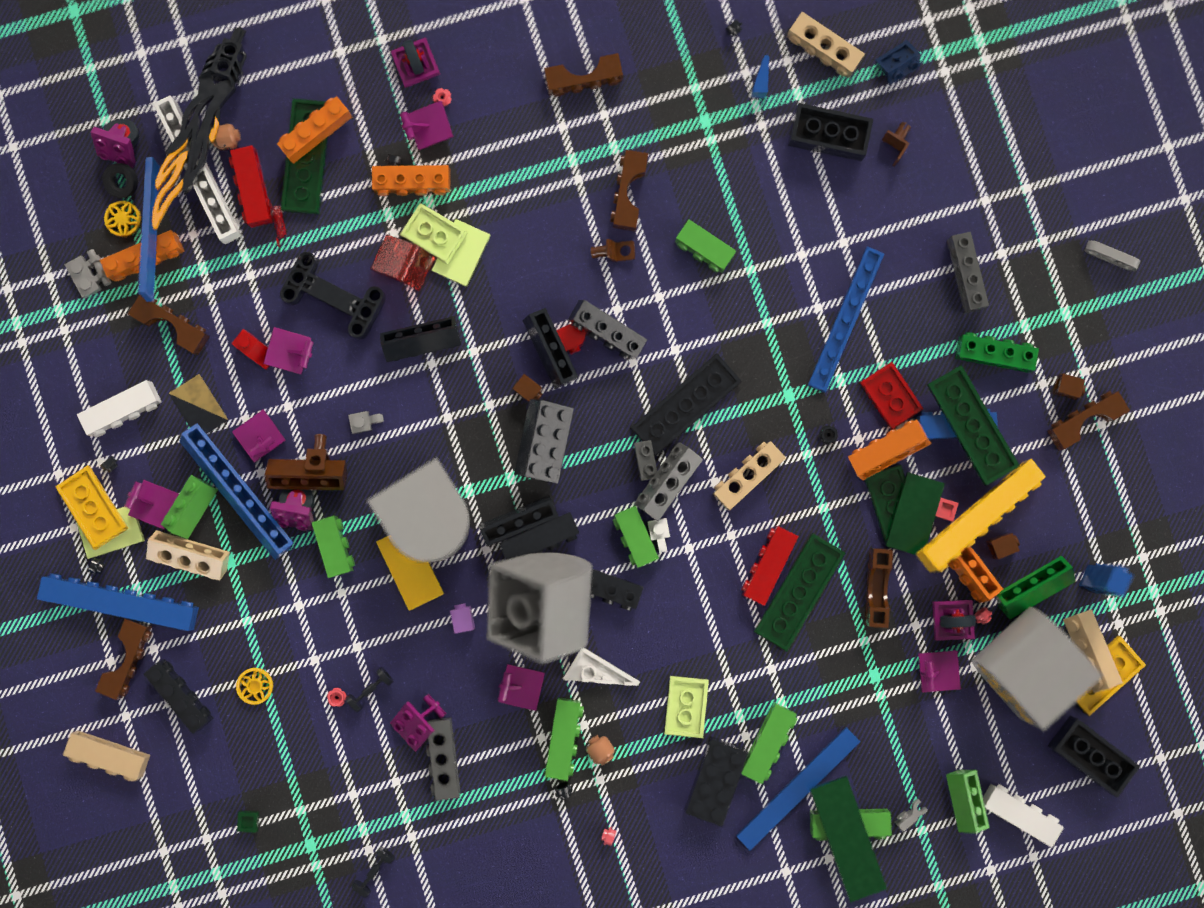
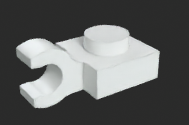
(659, 531)

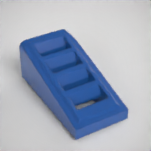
(761, 84)

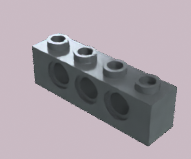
(967, 272)
(668, 481)
(452, 788)

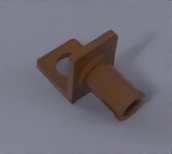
(897, 140)
(612, 250)
(318, 453)

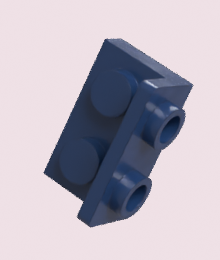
(899, 62)

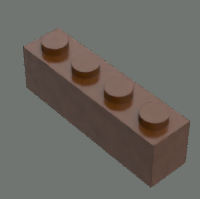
(292, 475)

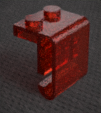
(403, 262)

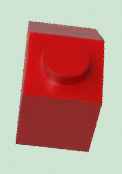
(571, 338)
(251, 347)

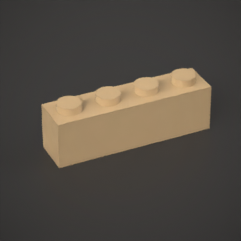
(1089, 639)
(106, 755)

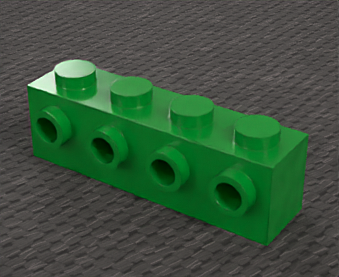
(997, 353)
(1035, 587)

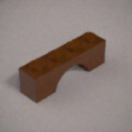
(560, 80)
(634, 167)
(188, 336)
(1068, 432)
(877, 588)
(133, 636)

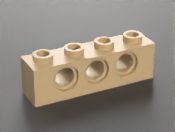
(822, 35)
(773, 457)
(187, 555)

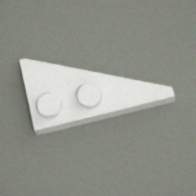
(592, 668)

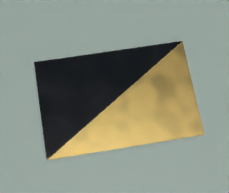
(198, 405)

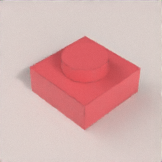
(947, 509)

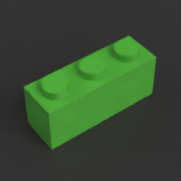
(705, 246)
(189, 507)
(635, 537)
(333, 546)
(967, 801)

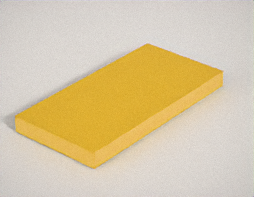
(91, 507)
(413, 577)
(1127, 664)

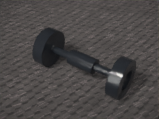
(354, 702)
(361, 887)

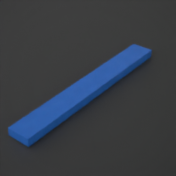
(149, 234)
(845, 319)
(797, 788)

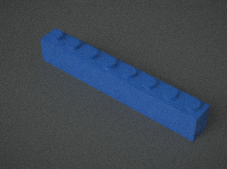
(236, 491)
(118, 603)

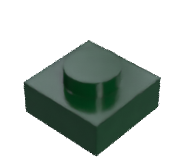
(248, 821)

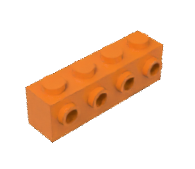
(314, 130)
(411, 179)
(128, 260)
(889, 449)
(975, 575)

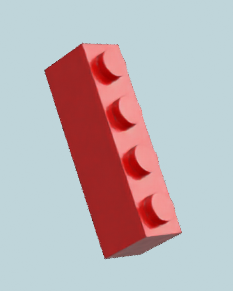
(251, 186)
(770, 565)

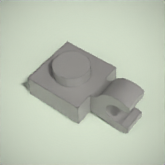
(362, 421)
(908, 818)

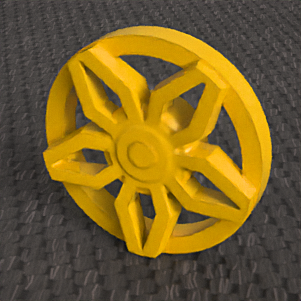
(122, 218)
(254, 686)

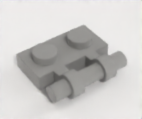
(82, 275)

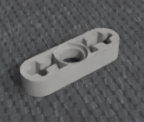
(1112, 255)

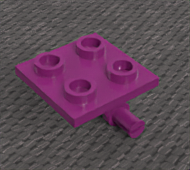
(427, 125)
(288, 351)
(258, 436)
(150, 502)
(939, 671)
(521, 687)
(413, 726)

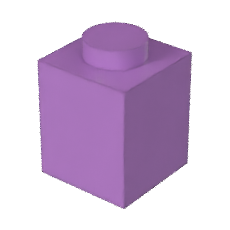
(462, 618)

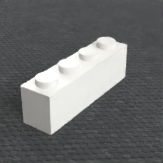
(119, 408)
(1021, 815)

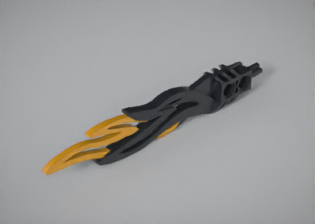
(207, 92)

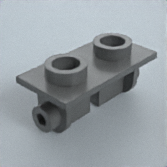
(645, 459)

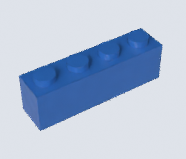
(938, 427)
(1106, 579)

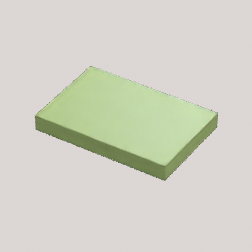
(434, 233)
(466, 256)
(127, 538)
(686, 706)

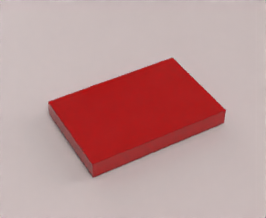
(891, 395)

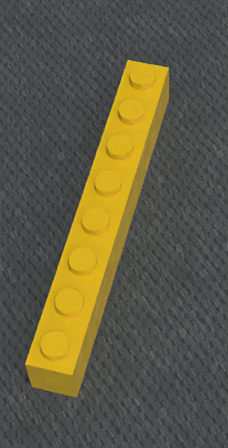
(980, 516)

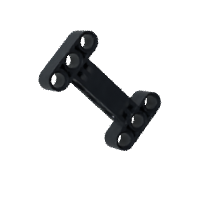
(332, 295)

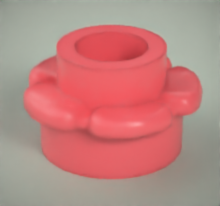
(440, 92)
(983, 616)
(336, 702)
(608, 836)

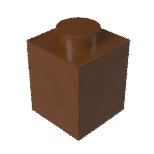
(1069, 386)
(528, 388)
(1003, 545)

